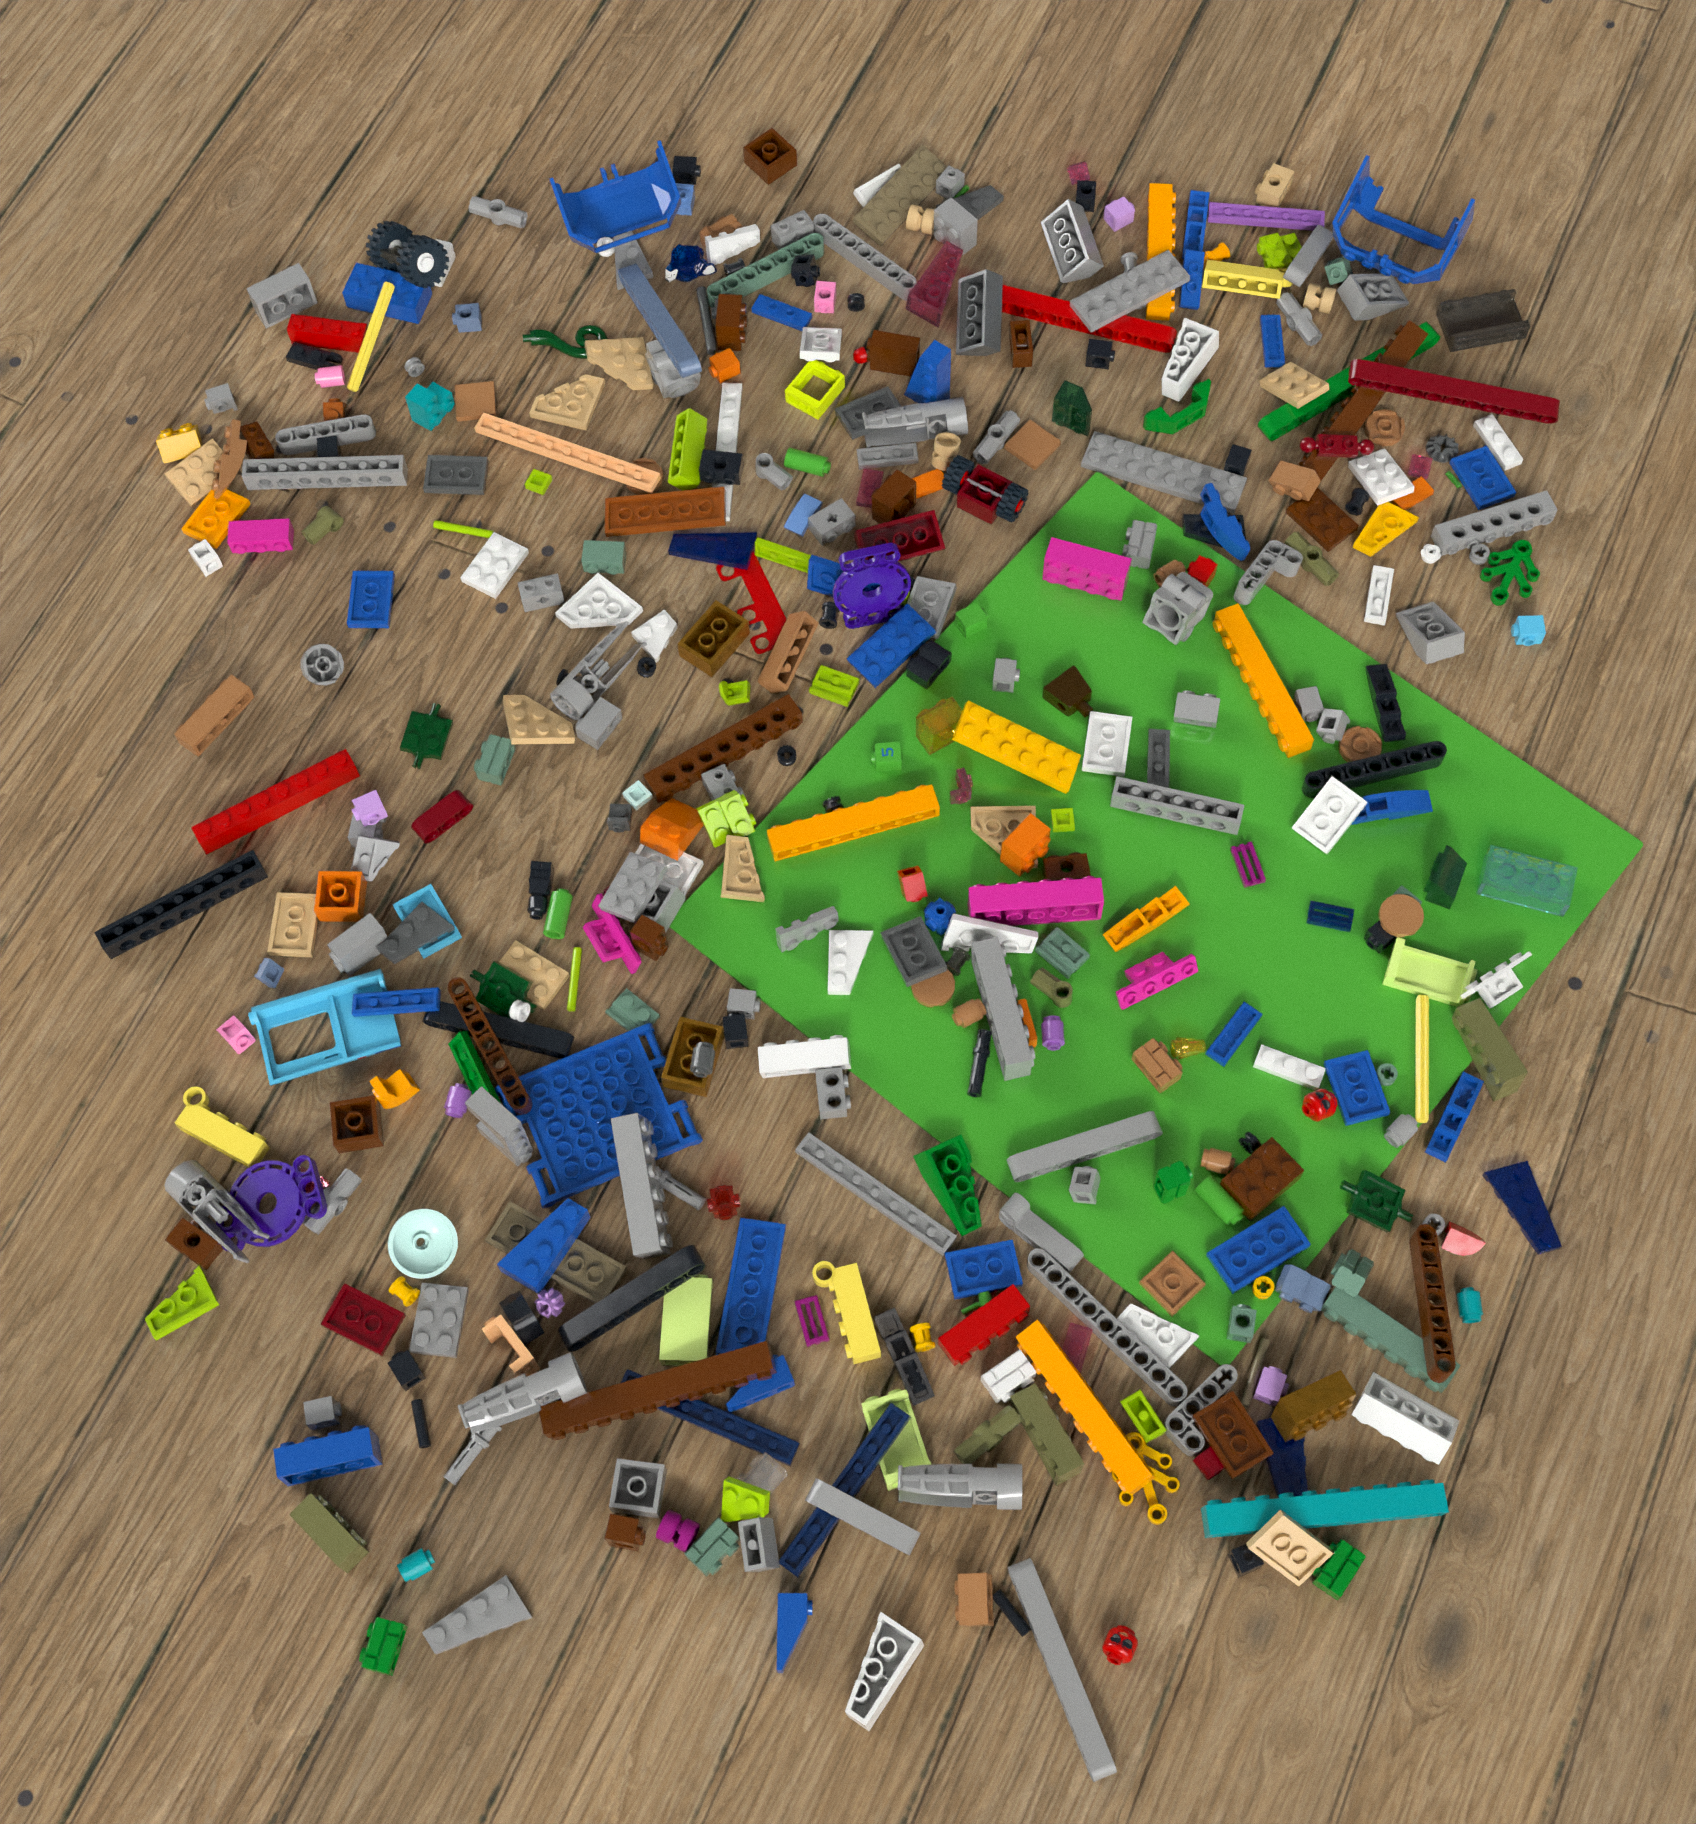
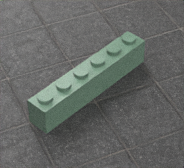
(1382, 1333)

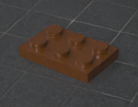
(1322, 520)
(1232, 1435)

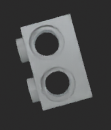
(829, 1093)

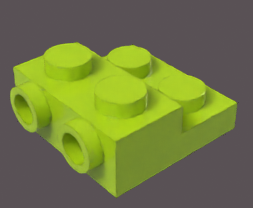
(1278, 250)
(726, 817)

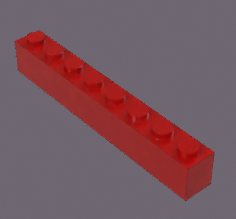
(275, 801)

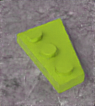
(185, 1305)

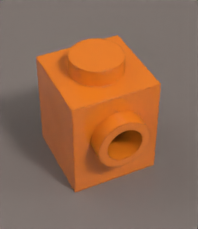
(724, 365)

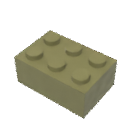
(330, 1532)

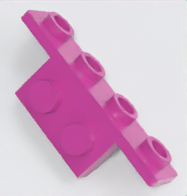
(610, 939)
(1154, 976)

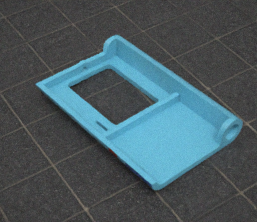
(353, 1035)

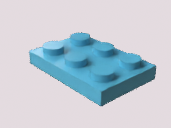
(430, 898)

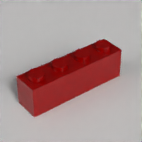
(326, 333)
(984, 1325)

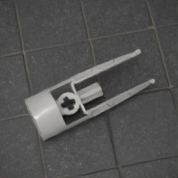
(916, 422)
(572, 696)
(192, 1186)
(524, 1395)
(961, 1485)

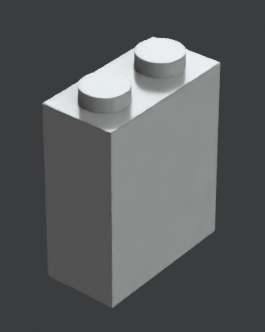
(357, 945)

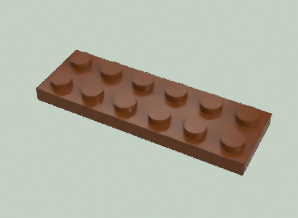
(665, 511)

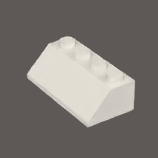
(1406, 1418)

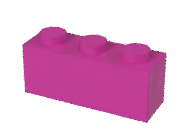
(260, 535)

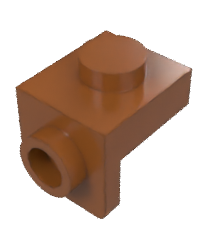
(333, 409)

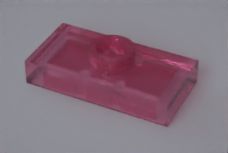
(870, 481)
(1077, 1344)

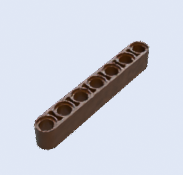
(492, 1055)
(1432, 1312)

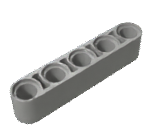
(1308, 255)
(304, 437)
(862, 1516)

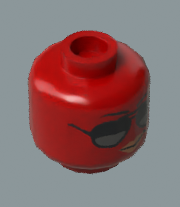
(1319, 1105)
(1120, 1645)

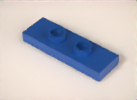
(1191, 291)
(781, 312)
(1272, 341)
(1233, 1034)

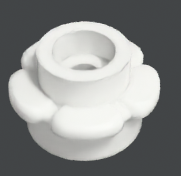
(1430, 557)

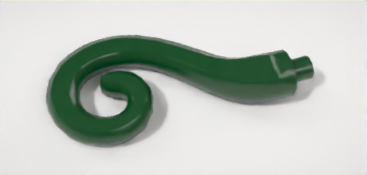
(547, 338)

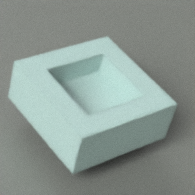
(637, 795)

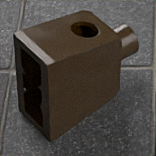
(1069, 693)

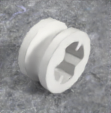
(602, 241)
(519, 1010)

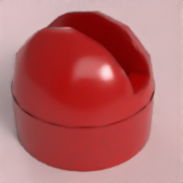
(860, 355)

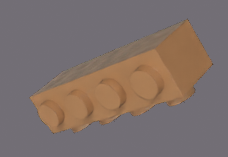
(788, 652)
(214, 715)

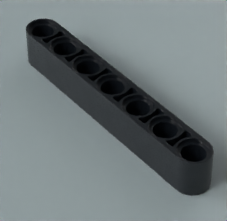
(1382, 763)
(509, 1031)
(631, 1298)

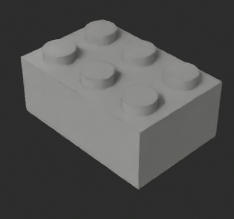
(282, 295)

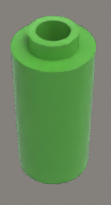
(807, 462)
(558, 914)
(1219, 1200)

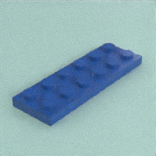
(751, 1284)

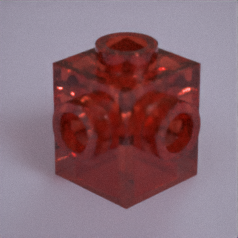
(721, 1195)

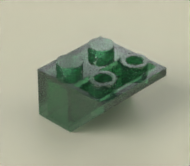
(1072, 408)
(1445, 878)

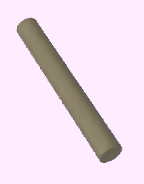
(1254, 1373)

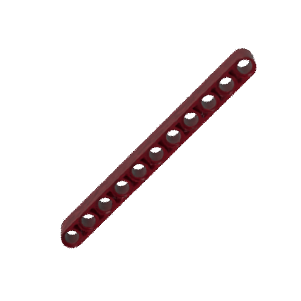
(1453, 391)

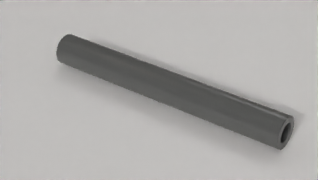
(706, 320)

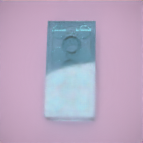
(1527, 880)

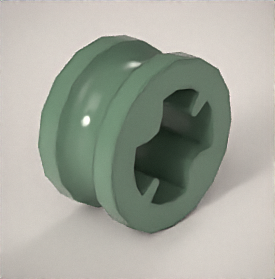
(1392, 1072)

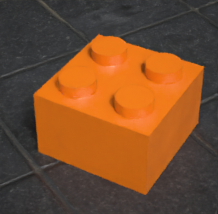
(1025, 845)
(340, 896)

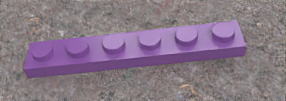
(1265, 216)

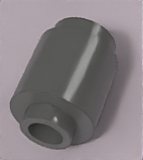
(702, 1059)

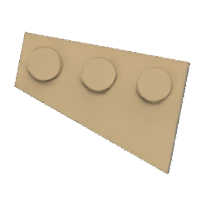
(739, 871)

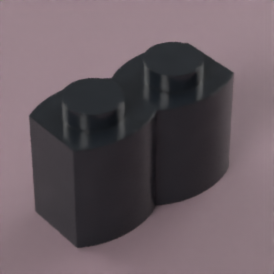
(928, 664)

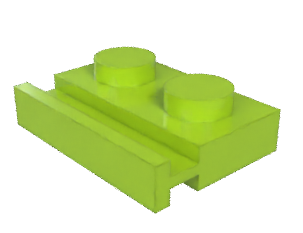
(834, 686)

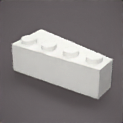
(1189, 356)
(883, 1668)

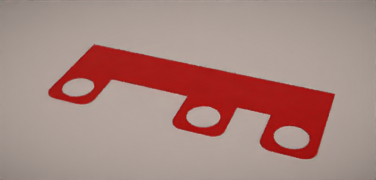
(765, 602)

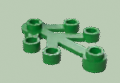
(1512, 570)

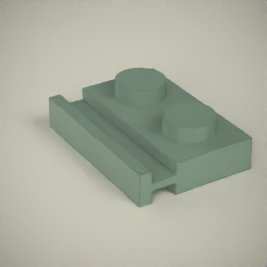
(1062, 952)
(631, 1011)

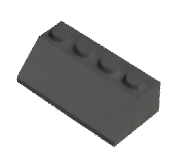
(979, 314)

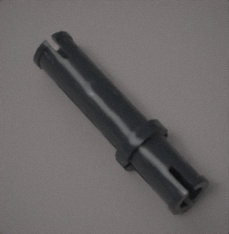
(981, 1053)

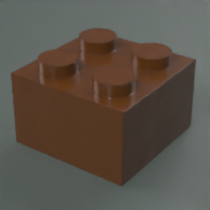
(770, 156)
(731, 322)
(893, 498)
(356, 1124)

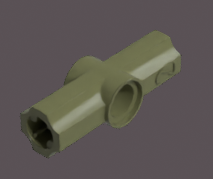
(1319, 566)
(988, 1435)

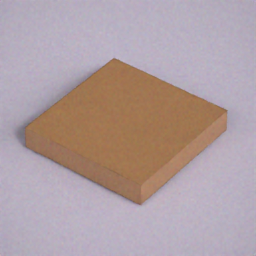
(474, 400)
(1032, 444)
(1172, 1283)

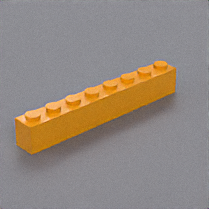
(1160, 240)
(1263, 681)
(853, 822)
(1085, 1407)

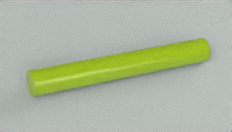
(462, 529)
(574, 979)

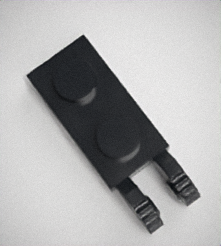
(312, 357)

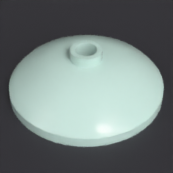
(438, 1247)

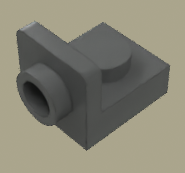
(619, 817)

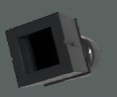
(539, 888)

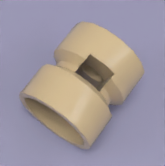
(920, 219)
(1319, 298)
(945, 449)

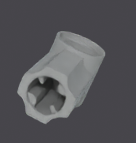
(772, 472)

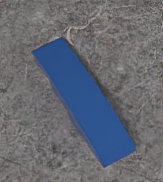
(1196, 221)
(1454, 1117)

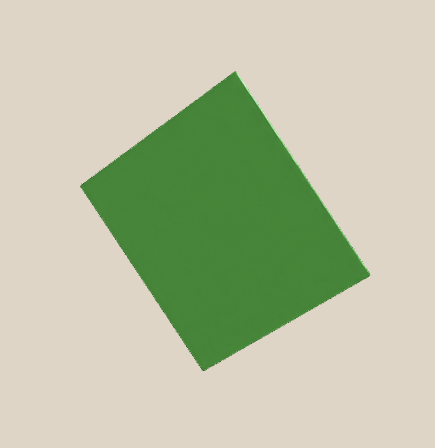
(1250, 943)

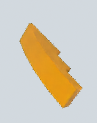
(1146, 919)

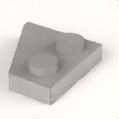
(371, 855)

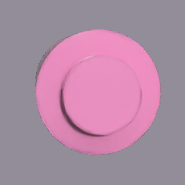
(330, 376)

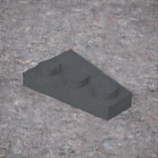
(980, 201)
(415, 931)

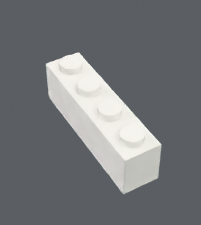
(803, 1057)

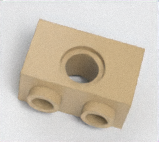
(1274, 186)

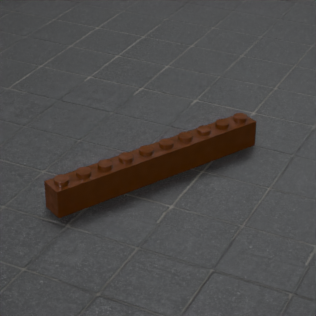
(1364, 400)
(657, 1390)

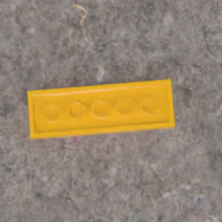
(1016, 747)

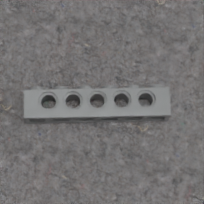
(1527, 512)
(1177, 805)

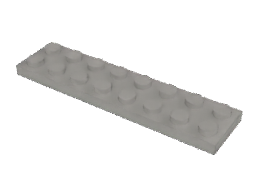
(1160, 470)

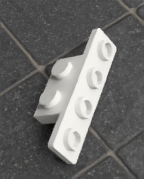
(1499, 985)

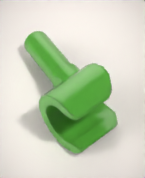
(983, 1298)

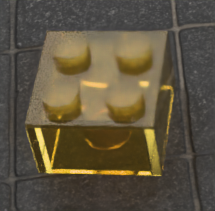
(937, 725)

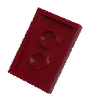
(363, 1319)

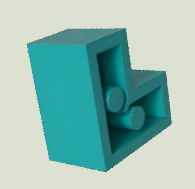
(429, 405)

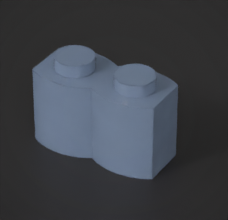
(1302, 1288)

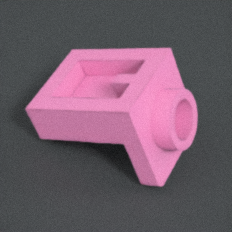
(236, 1034)

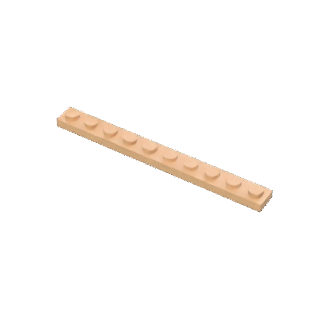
(568, 452)

